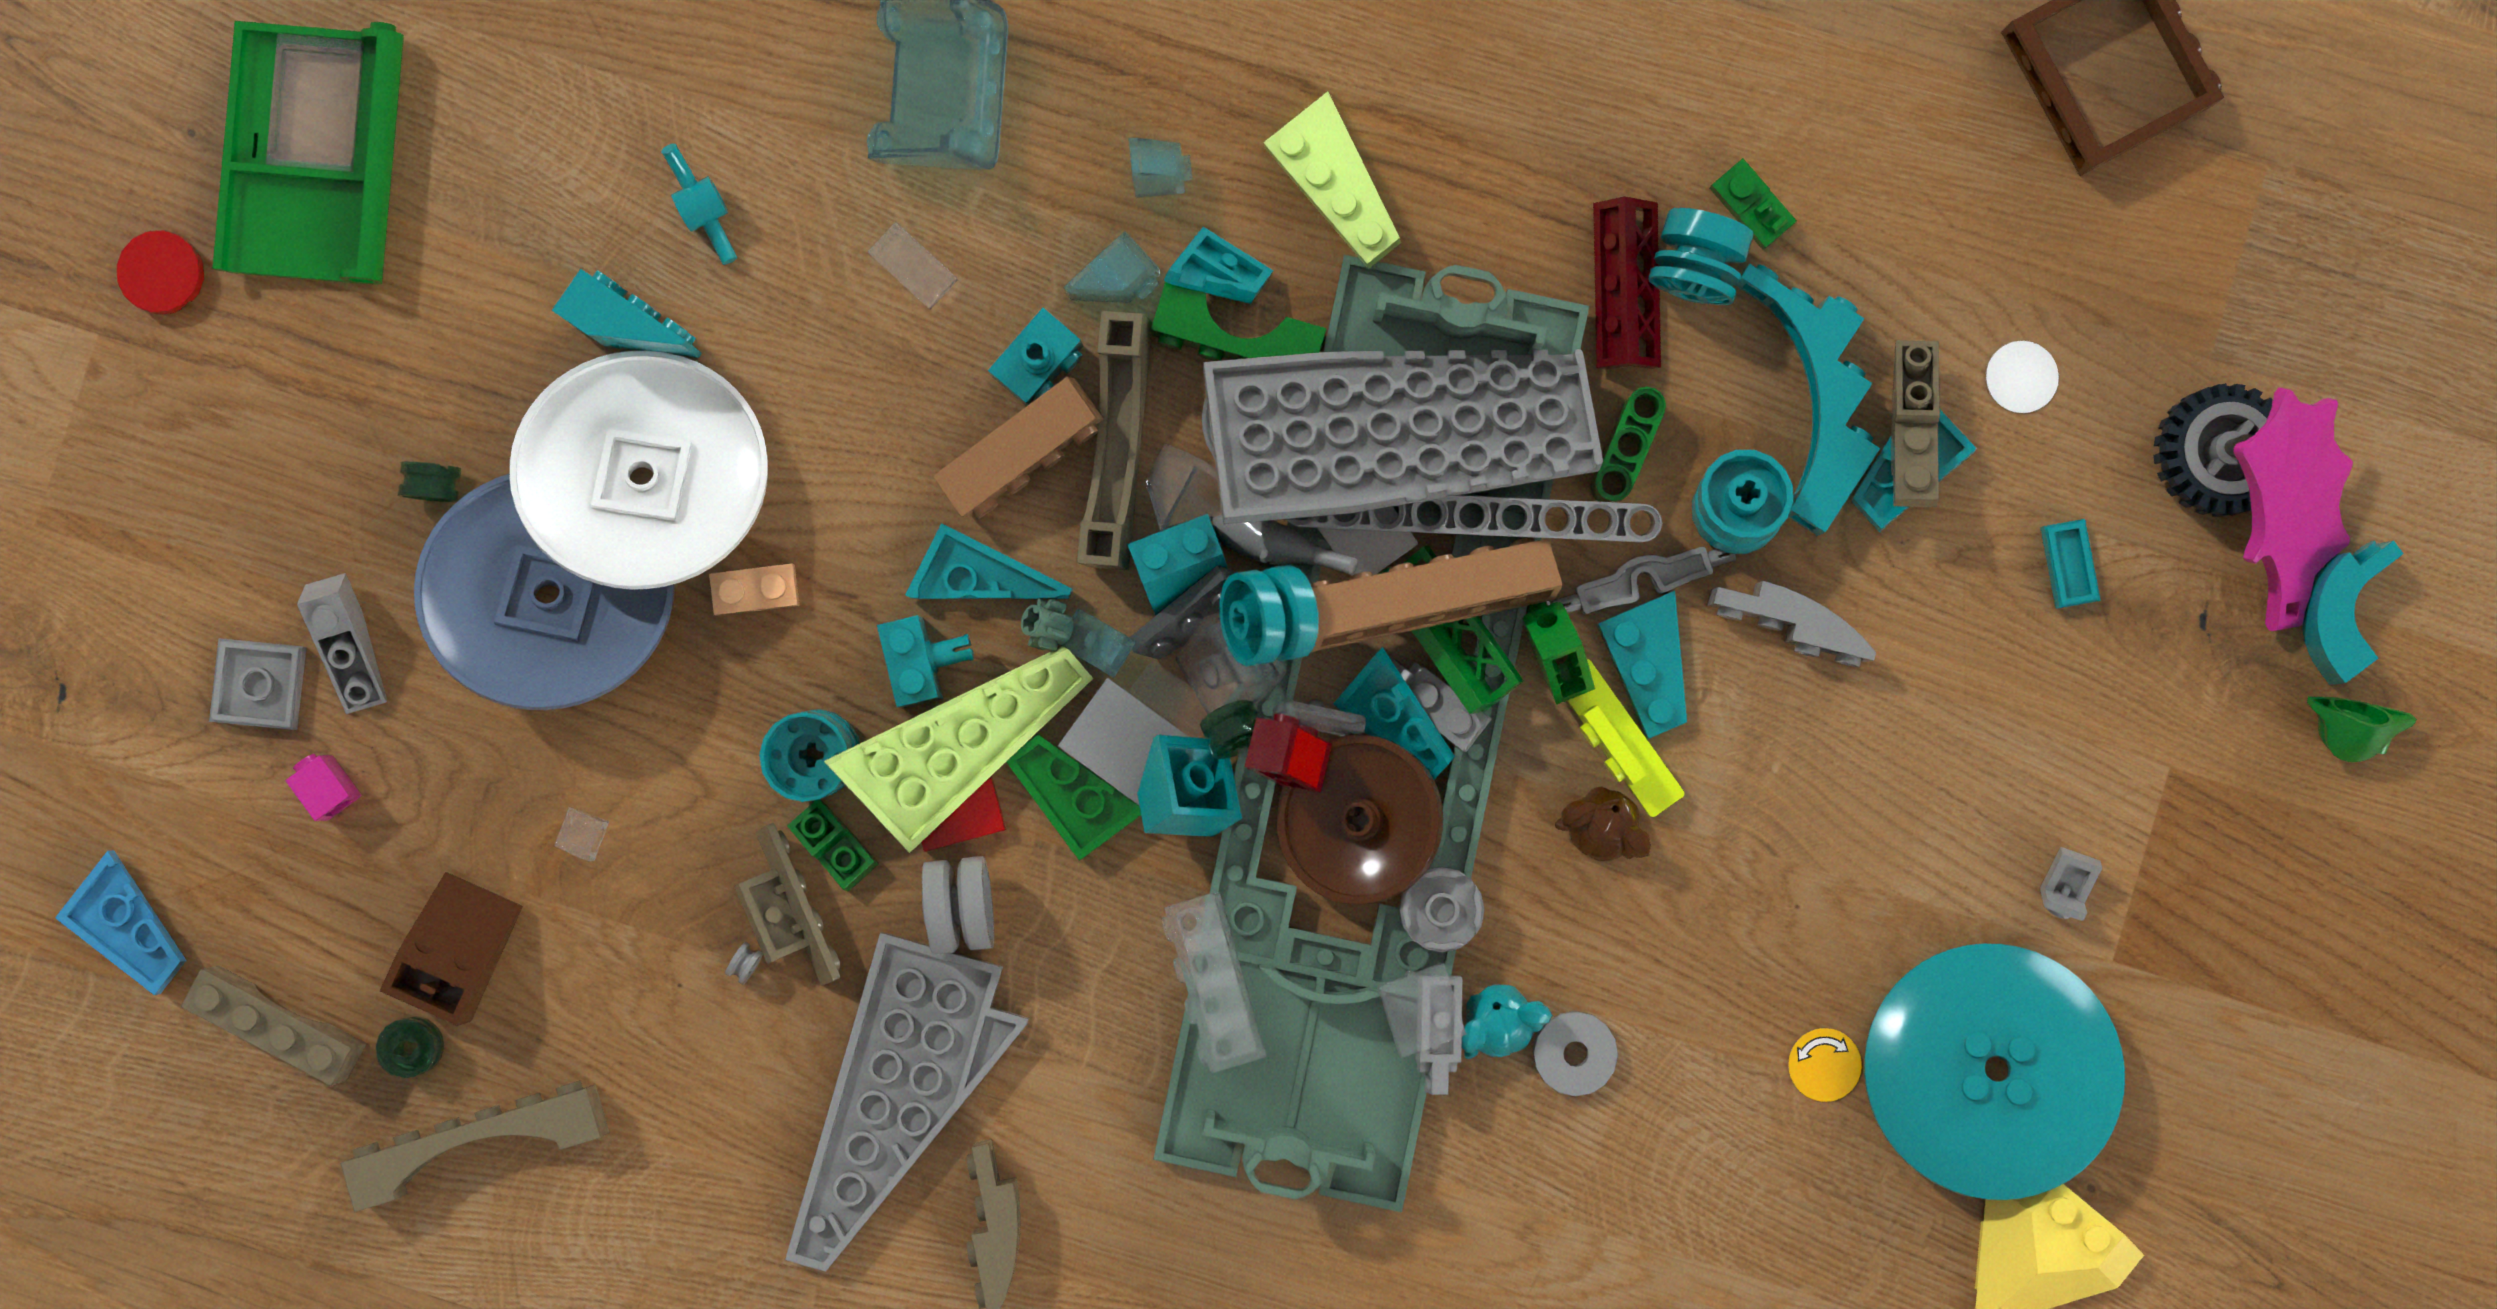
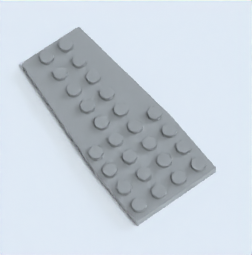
(1392, 429)

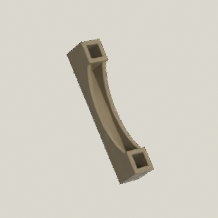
(1112, 496)
(382, 1174)

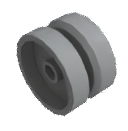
(953, 905)

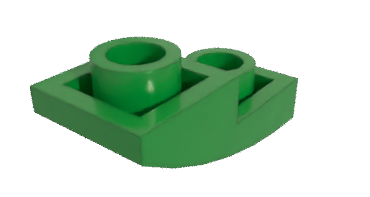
(833, 844)

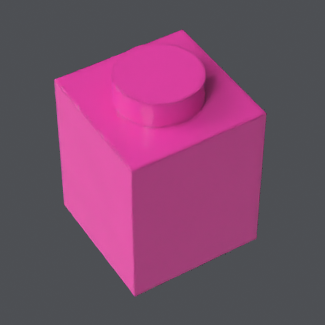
(322, 786)

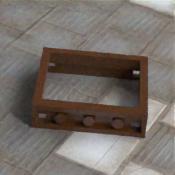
(2063, 110)

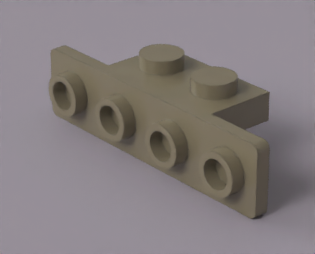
(781, 911)

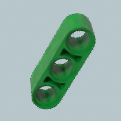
(1636, 427)

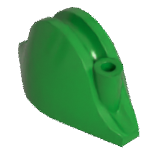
(2357, 728)

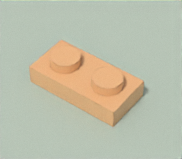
(754, 589)

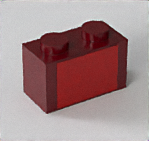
(1288, 753)

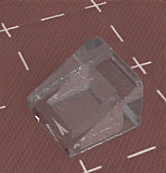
(581, 834)

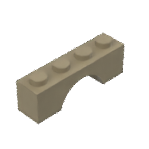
(246, 1013)

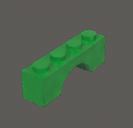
(1185, 320)

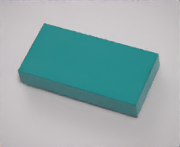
(2070, 563)

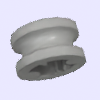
(744, 963)

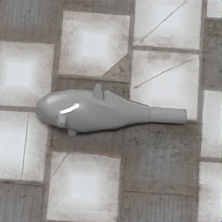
(1278, 545)

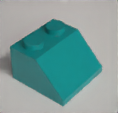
(1187, 789)

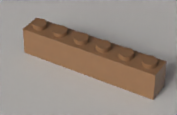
(1435, 592)

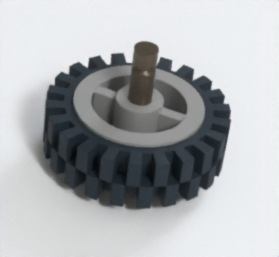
(2200, 444)

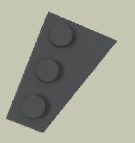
(1179, 620)

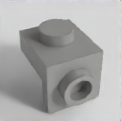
(2069, 884)

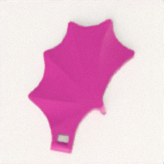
(2295, 500)

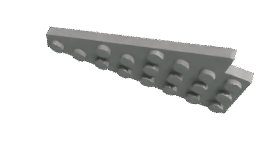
(909, 1065)

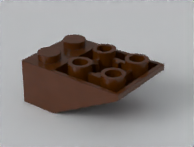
(452, 950)

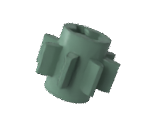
(1047, 624)

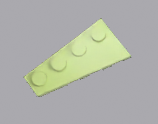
(1331, 174)

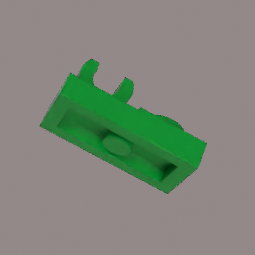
(1753, 203)

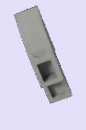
(1809, 624)

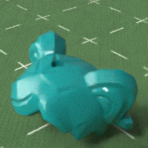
(1501, 1030)

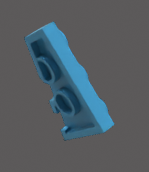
(122, 926)

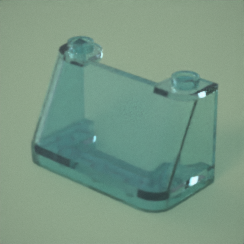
(943, 84)

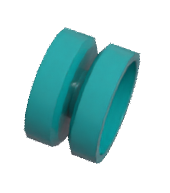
(1746, 478)
(1268, 615)

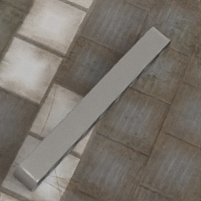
(1492, 524)

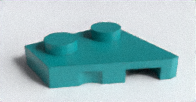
(1218, 269)

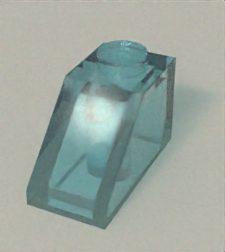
(1158, 167)
(1116, 274)

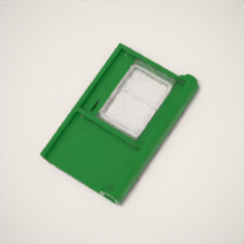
(308, 152)

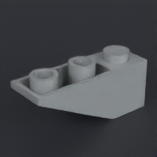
(343, 641)

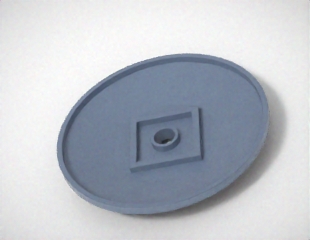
(503, 644)

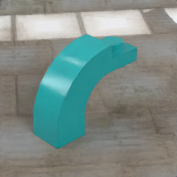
(2330, 614)

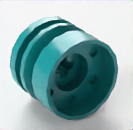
(1703, 248)
(786, 759)

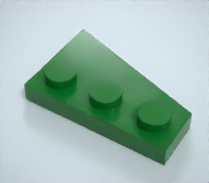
(1072, 796)

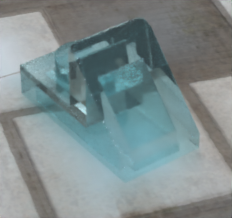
(1098, 643)

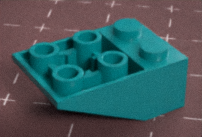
(601, 311)

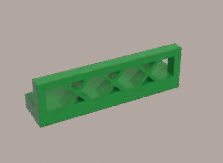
(1456, 664)

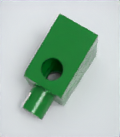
(1553, 637)

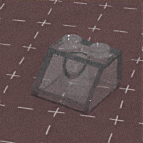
(1217, 674)

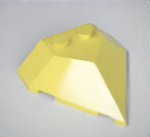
(2048, 1252)

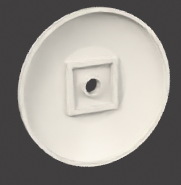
(626, 415)

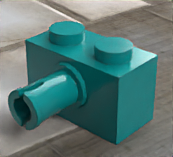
(1037, 358)
(915, 660)

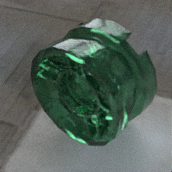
(429, 482)
(1229, 728)
(391, 1050)

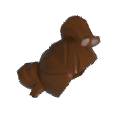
(1602, 832)

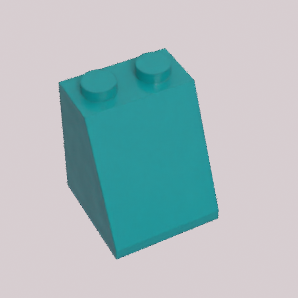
(1176, 559)

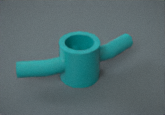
(699, 203)

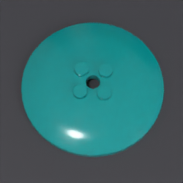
(1981, 1133)

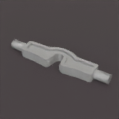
(1664, 574)

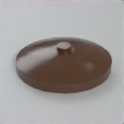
(1367, 828)

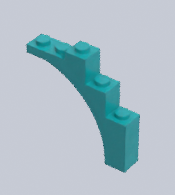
(1820, 335)

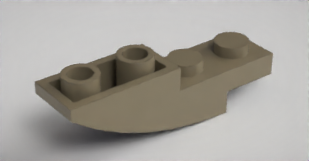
(1915, 424)
(997, 1244)

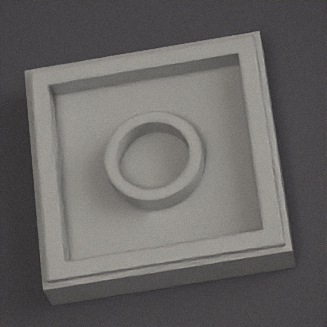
(257, 684)

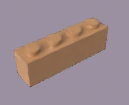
(1018, 448)

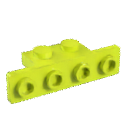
(1626, 747)

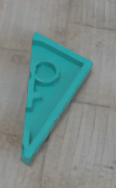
(970, 570)

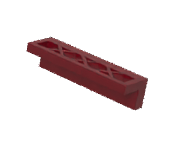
(1621, 282)

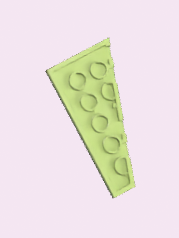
(941, 757)

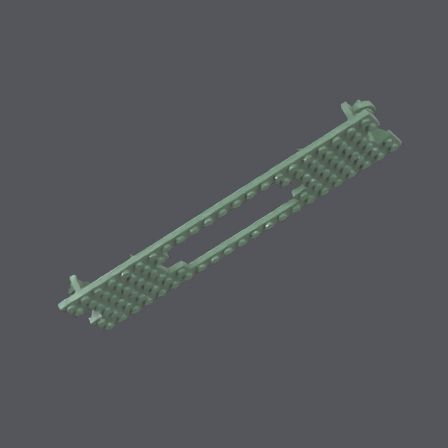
(1332, 1075)

